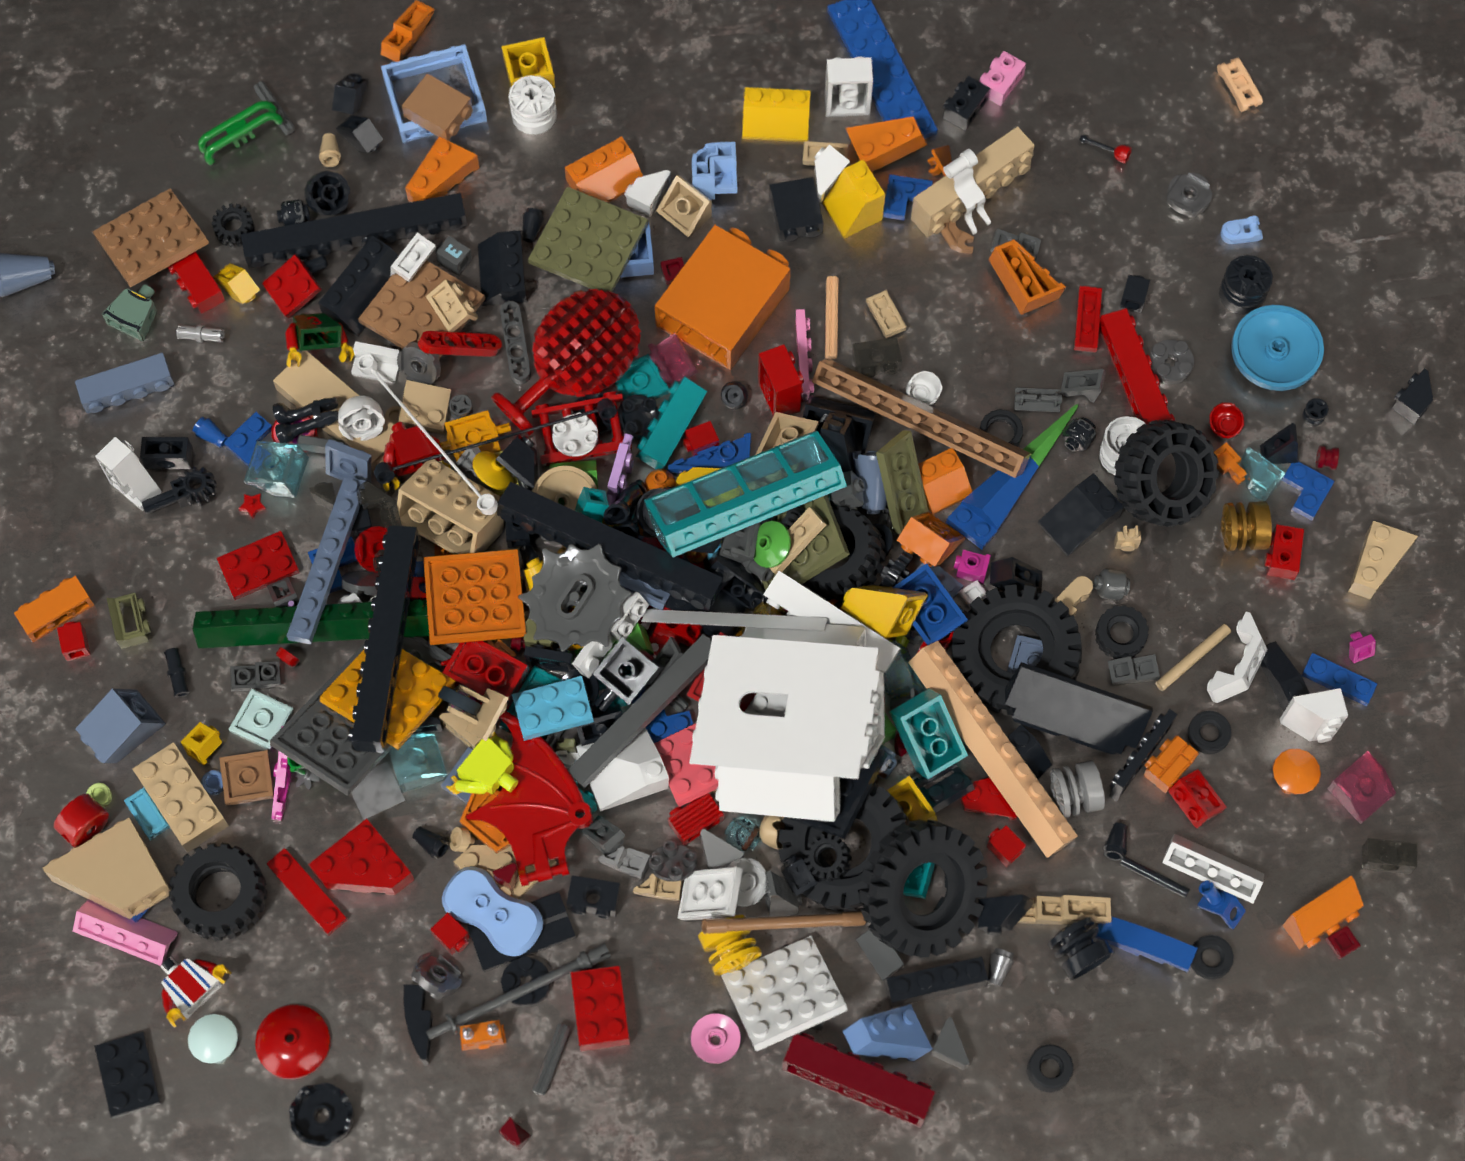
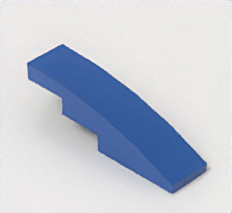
(1147, 942)

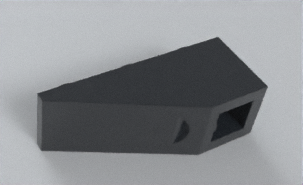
(737, 581)

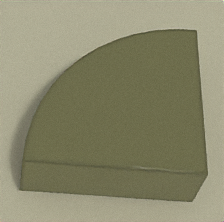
(569, 744)

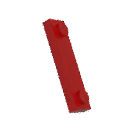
(306, 891)

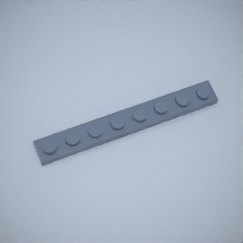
(326, 563)

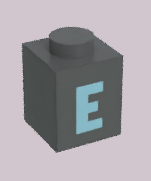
(453, 255)

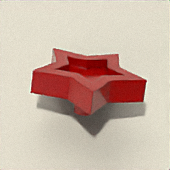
(252, 504)

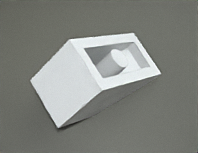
(648, 191)

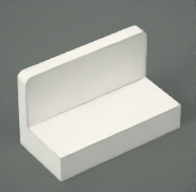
(412, 257)
(386, 361)

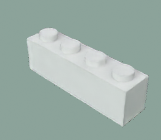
(1214, 867)

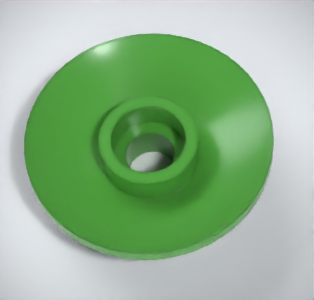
(777, 545)

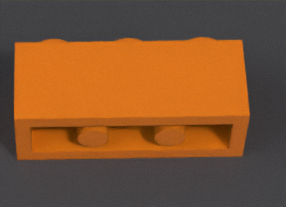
(53, 608)

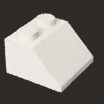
(828, 167)

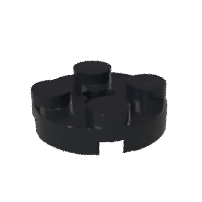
(525, 968)

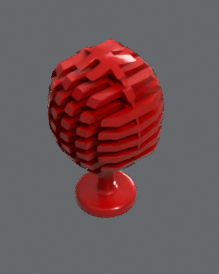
(579, 349)

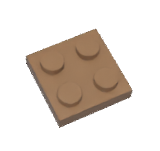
(246, 777)

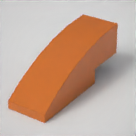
(406, 31)

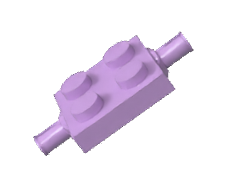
(622, 465)

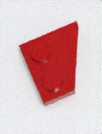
(988, 800)

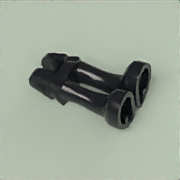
(288, 432)

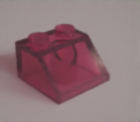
(1363, 787)

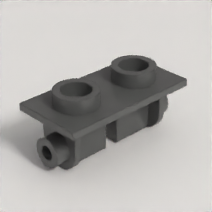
(1037, 399)

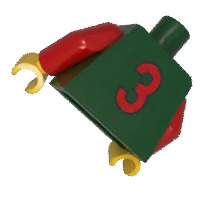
(315, 332)

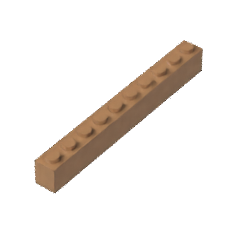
(921, 417)

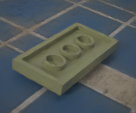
(901, 480)

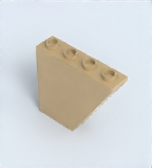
(112, 871)

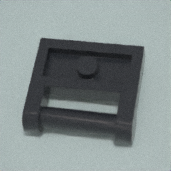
(946, 790)

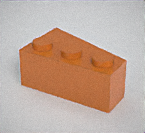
(886, 141)
(441, 170)
(1023, 278)

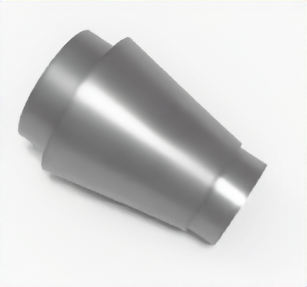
(999, 966)

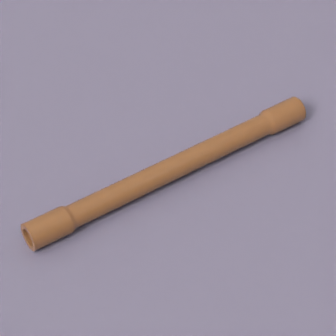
(723, 925)

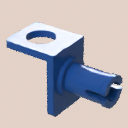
(1220, 903)

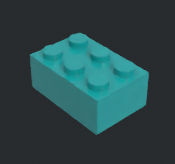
(928, 733)

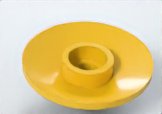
(491, 471)

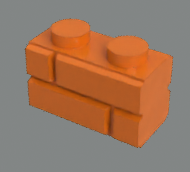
(1170, 763)

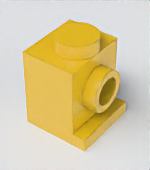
(201, 742)

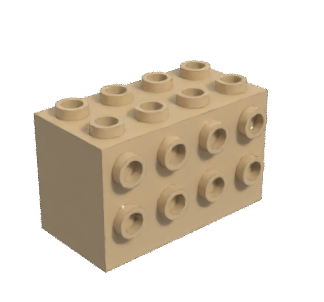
(447, 510)

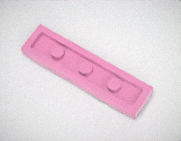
(803, 347)

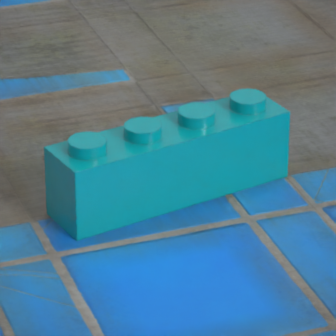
(671, 423)

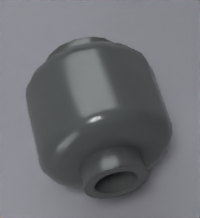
(1112, 584)

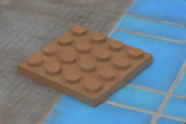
(150, 237)
(403, 311)

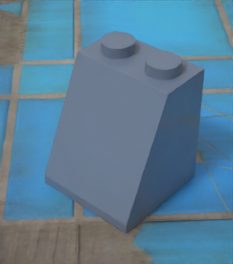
(119, 725)

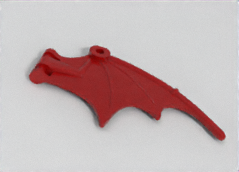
(540, 810)

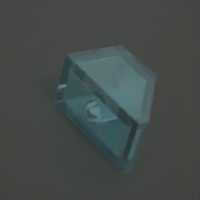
(1261, 475)

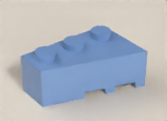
(890, 1034)

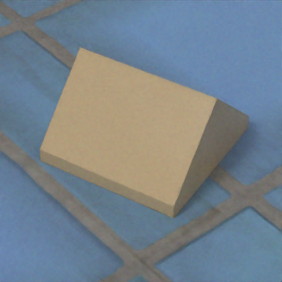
(685, 206)

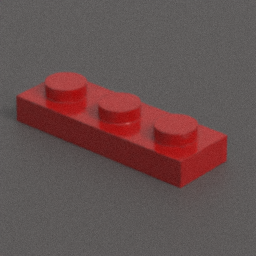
(1088, 319)

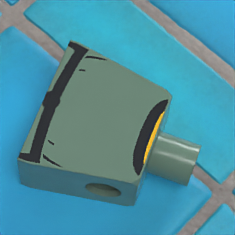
(132, 312)

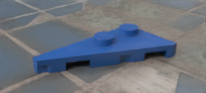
(715, 456)

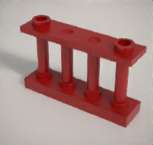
(552, 455)

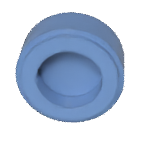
(212, 782)

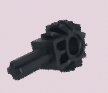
(183, 491)

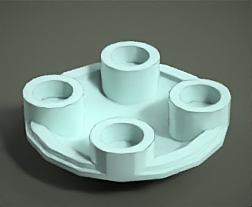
(212, 1038)

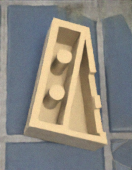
(1378, 557)

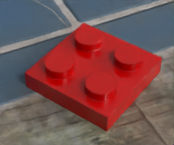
(291, 286)

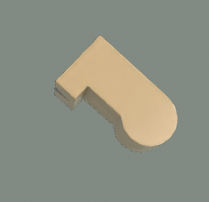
(1076, 592)

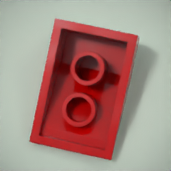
(483, 667)

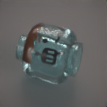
(742, 834)

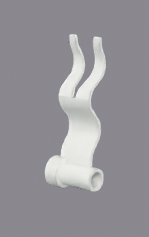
(965, 186)

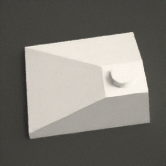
(630, 775)

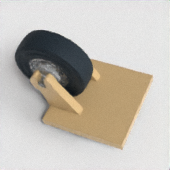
(486, 714)

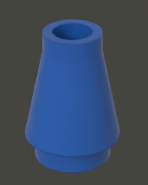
(209, 432)

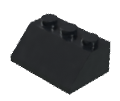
(502, 268)
(863, 419)

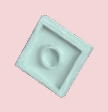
(260, 719)

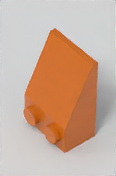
(929, 539)

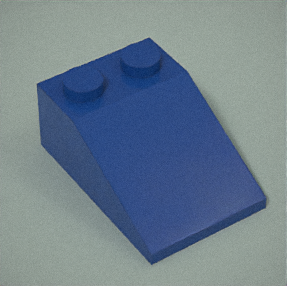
(939, 611)

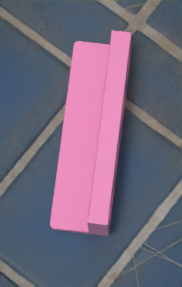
(138, 938)

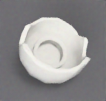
(924, 387)

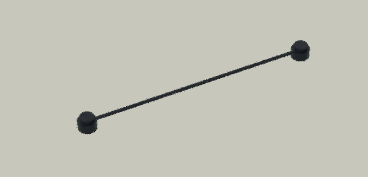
(385, 473)

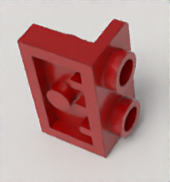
(1196, 798)

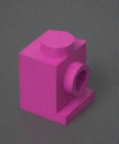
(970, 572)

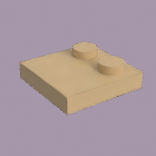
(426, 404)

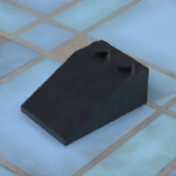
(1081, 515)
(722, 604)

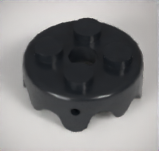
(311, 1100)

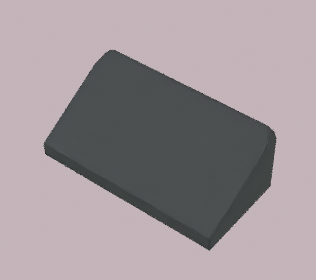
(882, 957)

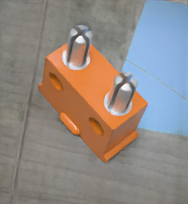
(482, 1035)

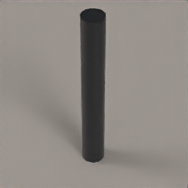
(1154, 876)

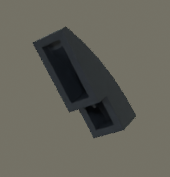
(418, 1020)

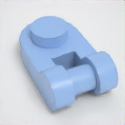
(1233, 231)

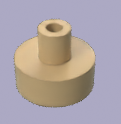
(460, 839)

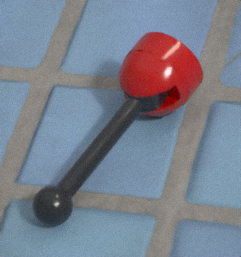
(1121, 152)

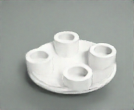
(575, 436)

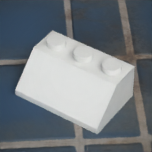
(1316, 715)

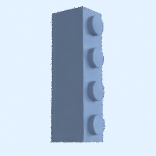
(124, 383)

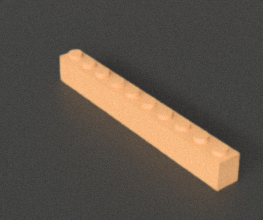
(994, 750)

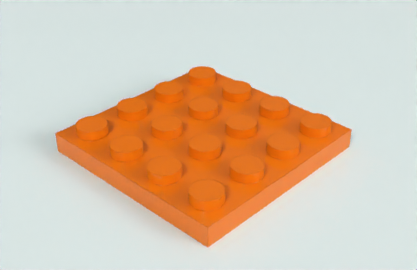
(474, 597)

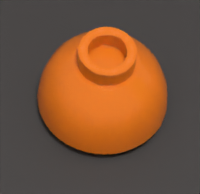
(659, 478)

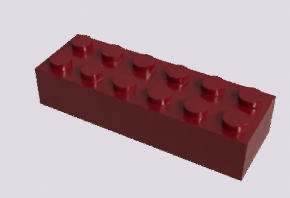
(858, 1079)

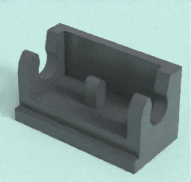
(740, 544)

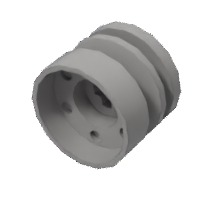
(1082, 788)

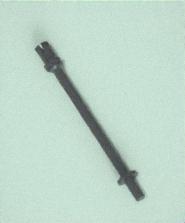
(583, 961)

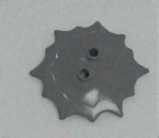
(561, 586)

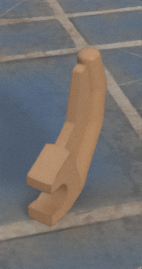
(956, 238)

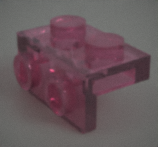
(672, 359)

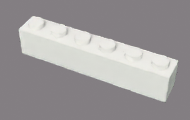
(802, 602)

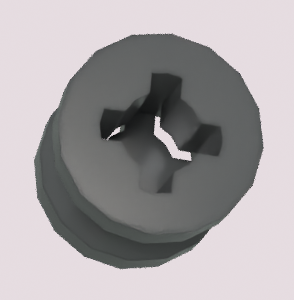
(459, 403)

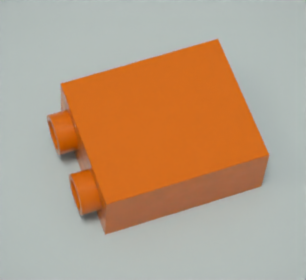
(723, 295)

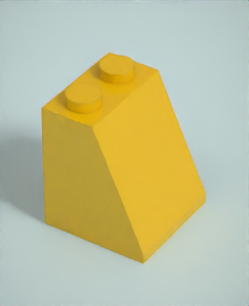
(855, 200)
(884, 608)

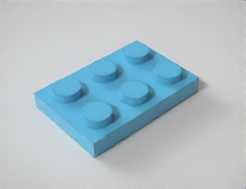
(552, 708)

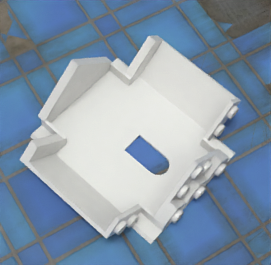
(828, 726)

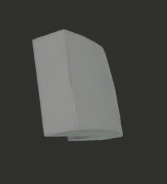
(627, 861)

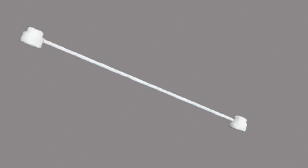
(486, 503)

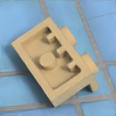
(451, 305)

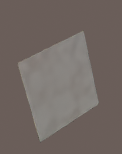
(377, 792)

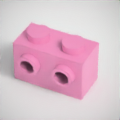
(1003, 77)

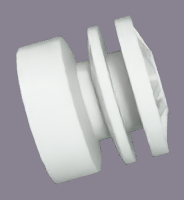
(532, 105)
(1114, 438)

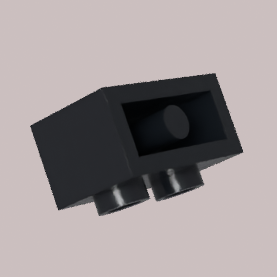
(966, 103)

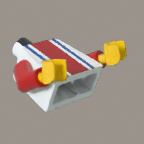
(189, 986)

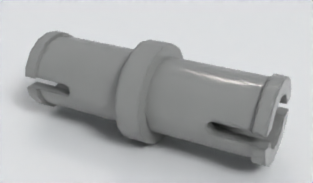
(200, 333)

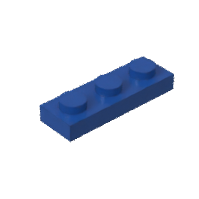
(1335, 677)

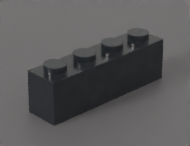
(936, 982)

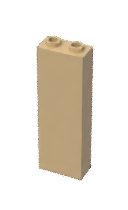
(314, 382)

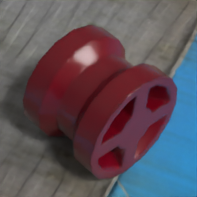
(1327, 457)

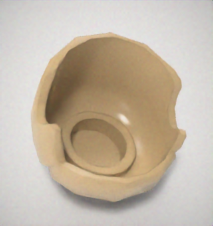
(770, 830)

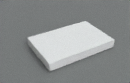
(710, 894)

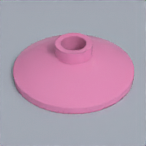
(719, 1026)

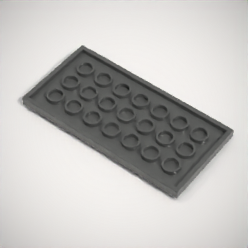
(320, 736)

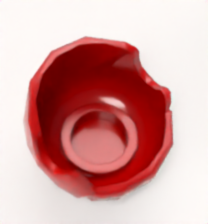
(1226, 420)

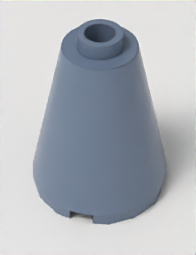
(22, 272)
(868, 470)

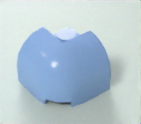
(715, 169)

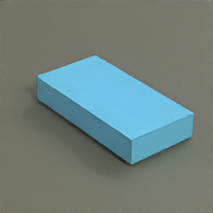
(146, 813)

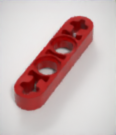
(434, 343)

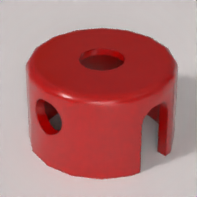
(79, 817)

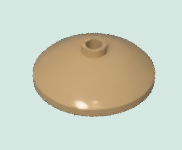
(563, 483)

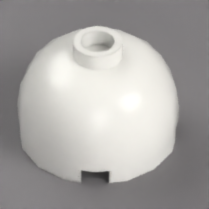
(360, 418)

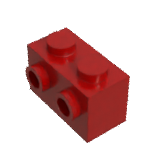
(1284, 552)

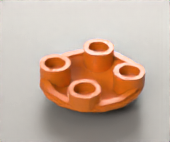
(1296, 771)

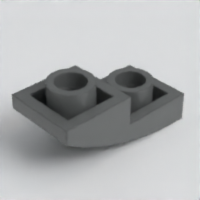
(255, 677)

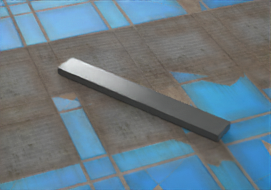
(642, 712)

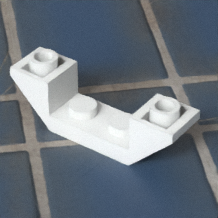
(1226, 685)

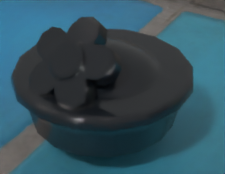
(734, 395)

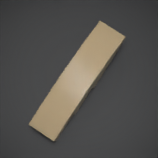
(1067, 910)

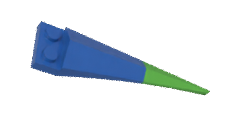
(989, 505)

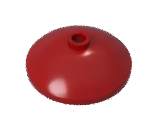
(301, 1055)

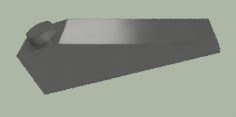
(780, 896)

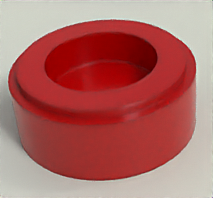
(287, 657)

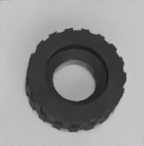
(1129, 616)

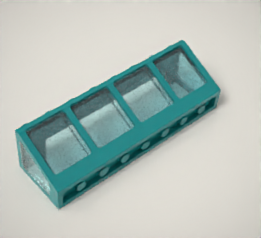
(744, 493)

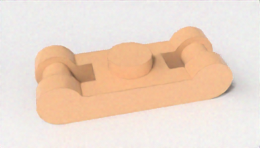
(1240, 84)

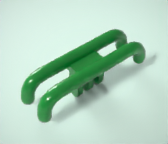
(237, 129)

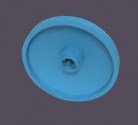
(1277, 347)

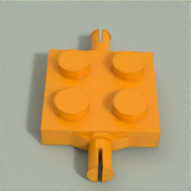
(473, 430)

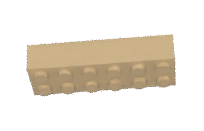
(995, 168)

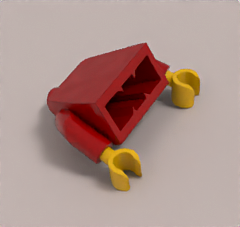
(408, 446)

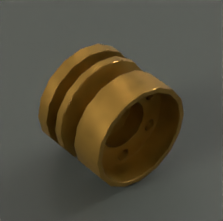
(1249, 525)

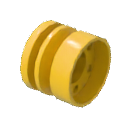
(731, 949)

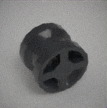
(1318, 407)

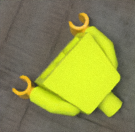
(486, 768)

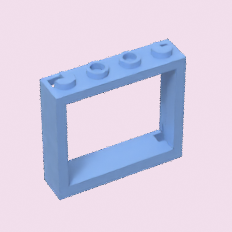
(432, 61)

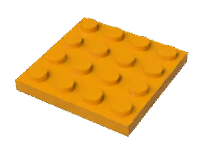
(413, 699)

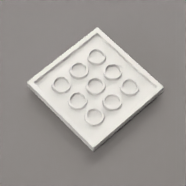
(784, 993)

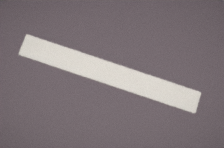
(734, 619)

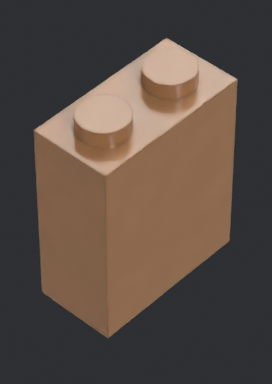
(437, 107)

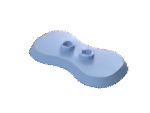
(507, 921)

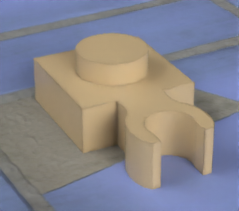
(1128, 539)

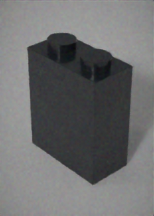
(796, 209)

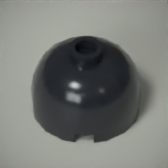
(327, 193)

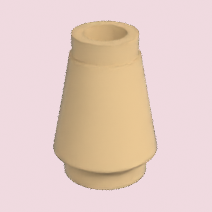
(329, 151)

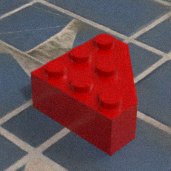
(362, 864)

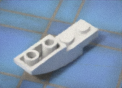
(592, 653)

